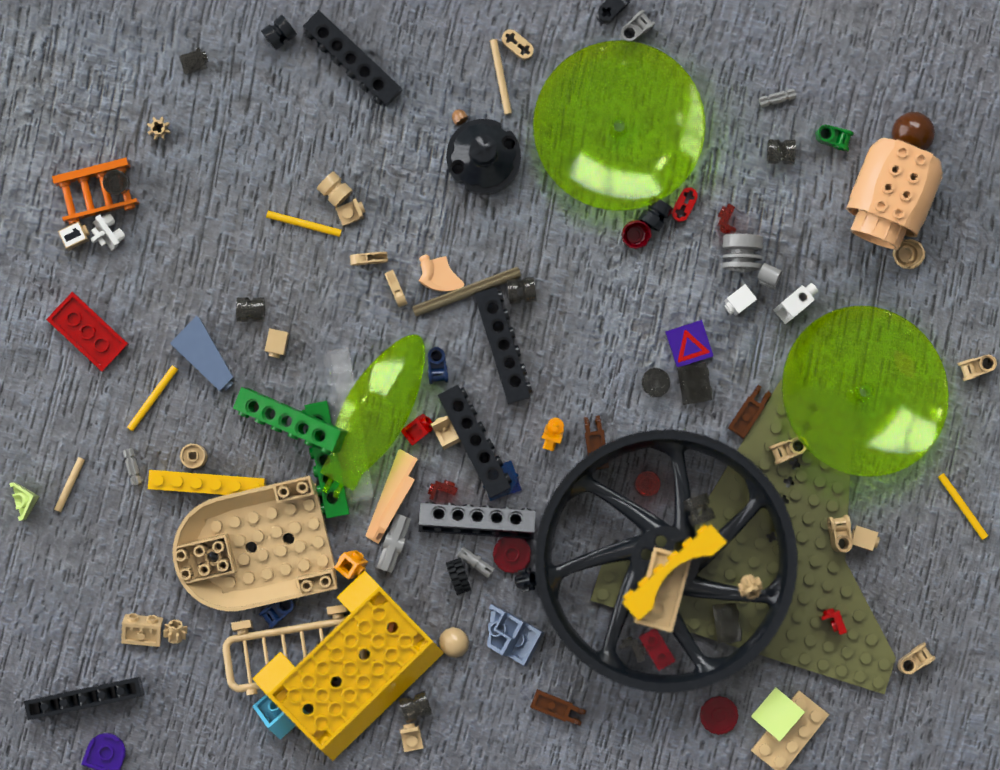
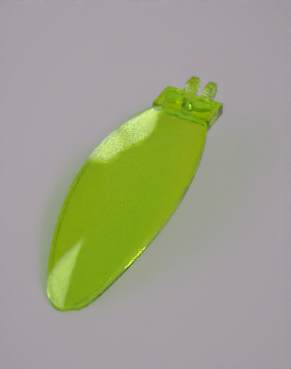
(376, 411)

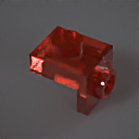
(724, 215)
(447, 487)

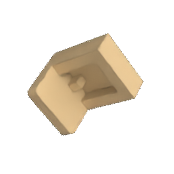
(445, 432)

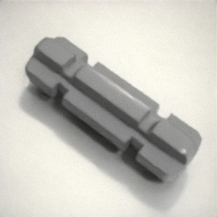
(777, 98)
(132, 466)

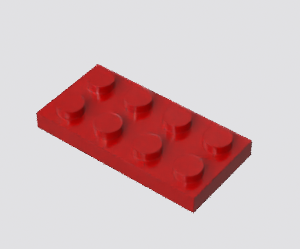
(87, 331)

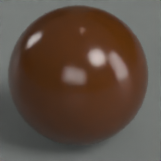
(914, 129)

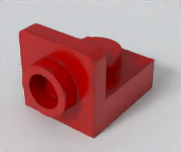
(417, 429)
(837, 623)

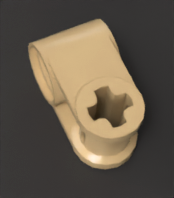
(975, 367)
(786, 450)
(840, 531)
(918, 657)

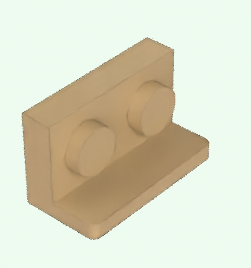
(141, 630)

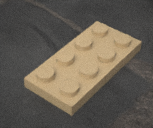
(669, 593)
(782, 753)

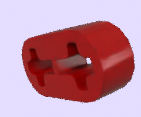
(688, 207)

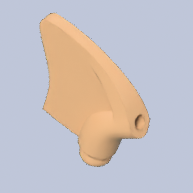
(438, 275)

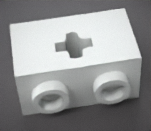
(739, 300)

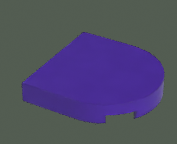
(105, 753)

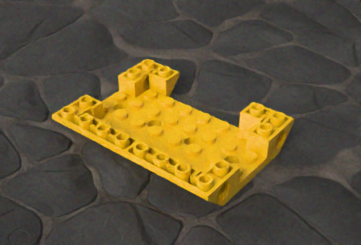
(366, 684)

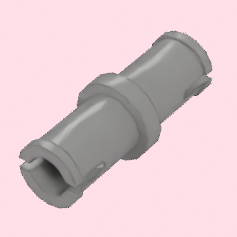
(475, 562)

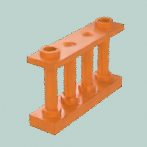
(82, 176)

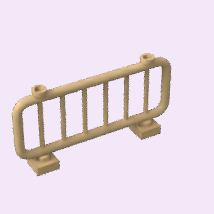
(243, 634)

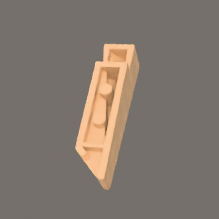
(393, 495)

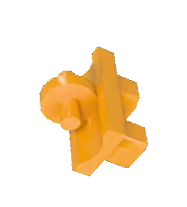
(553, 433)

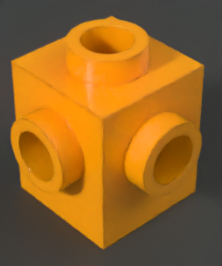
(351, 564)

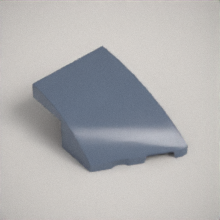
(512, 636)

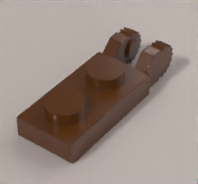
(748, 413)
(594, 439)
(555, 707)

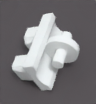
(103, 233)

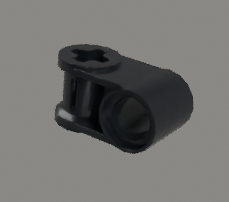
(614, 7)

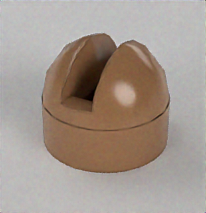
(459, 117)

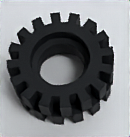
(458, 576)

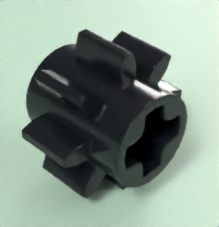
(526, 580)

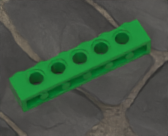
(333, 435)
(341, 507)

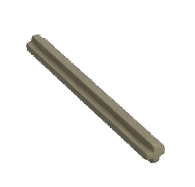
(466, 291)

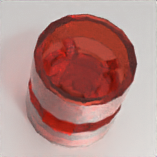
(647, 483)

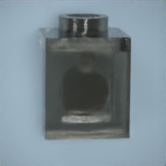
(194, 61)

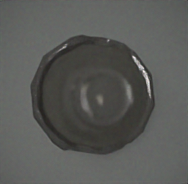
(655, 382)

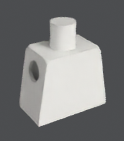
(796, 302)

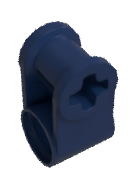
(437, 367)
(276, 612)

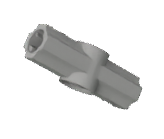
(393, 543)

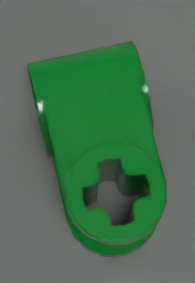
(835, 137)

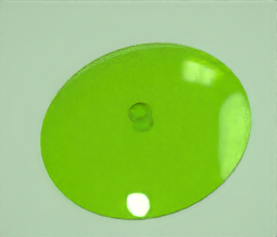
(625, 86)
(901, 382)

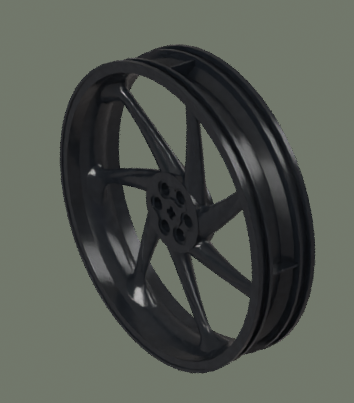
(761, 495)

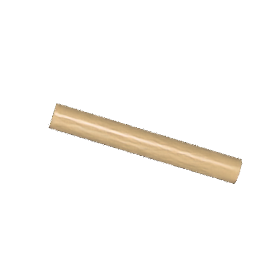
(69, 484)

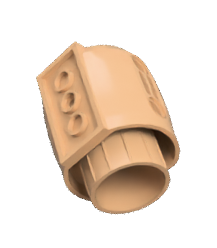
(893, 192)

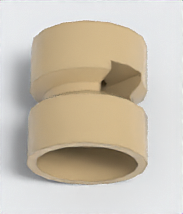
(334, 189)
(193, 456)

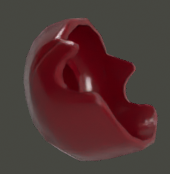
(636, 234)

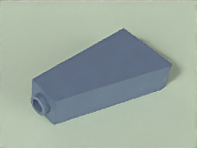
(201, 351)

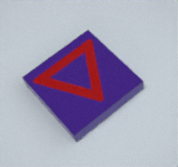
(689, 343)

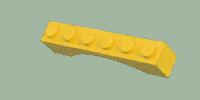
(201, 482)
(704, 544)

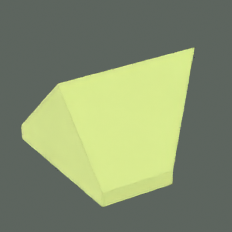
(24, 500)

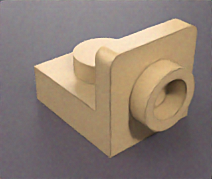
(350, 212)
(411, 737)

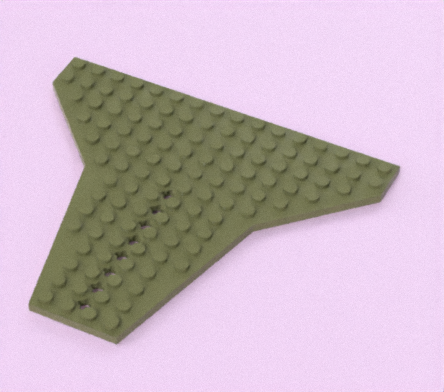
(822, 574)

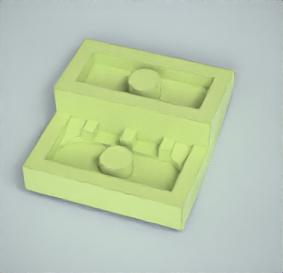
(777, 714)

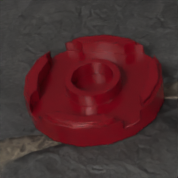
(511, 554)
(719, 715)

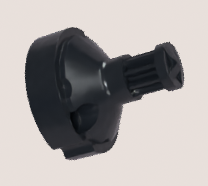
(484, 159)

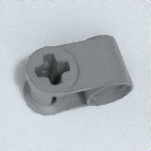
(639, 25)
(769, 276)

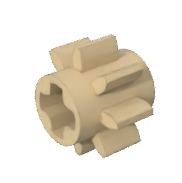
(164, 128)
(750, 586)
(175, 631)

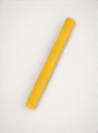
(303, 223)
(152, 398)
(962, 505)

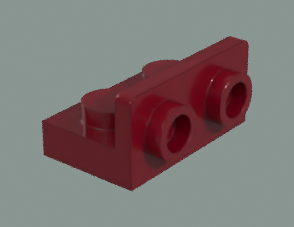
(657, 648)

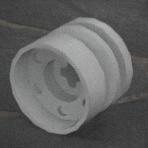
(742, 252)

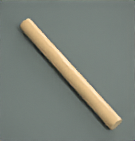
(500, 76)

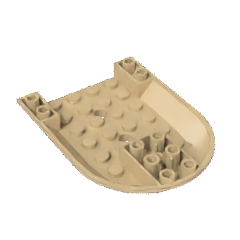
(276, 568)

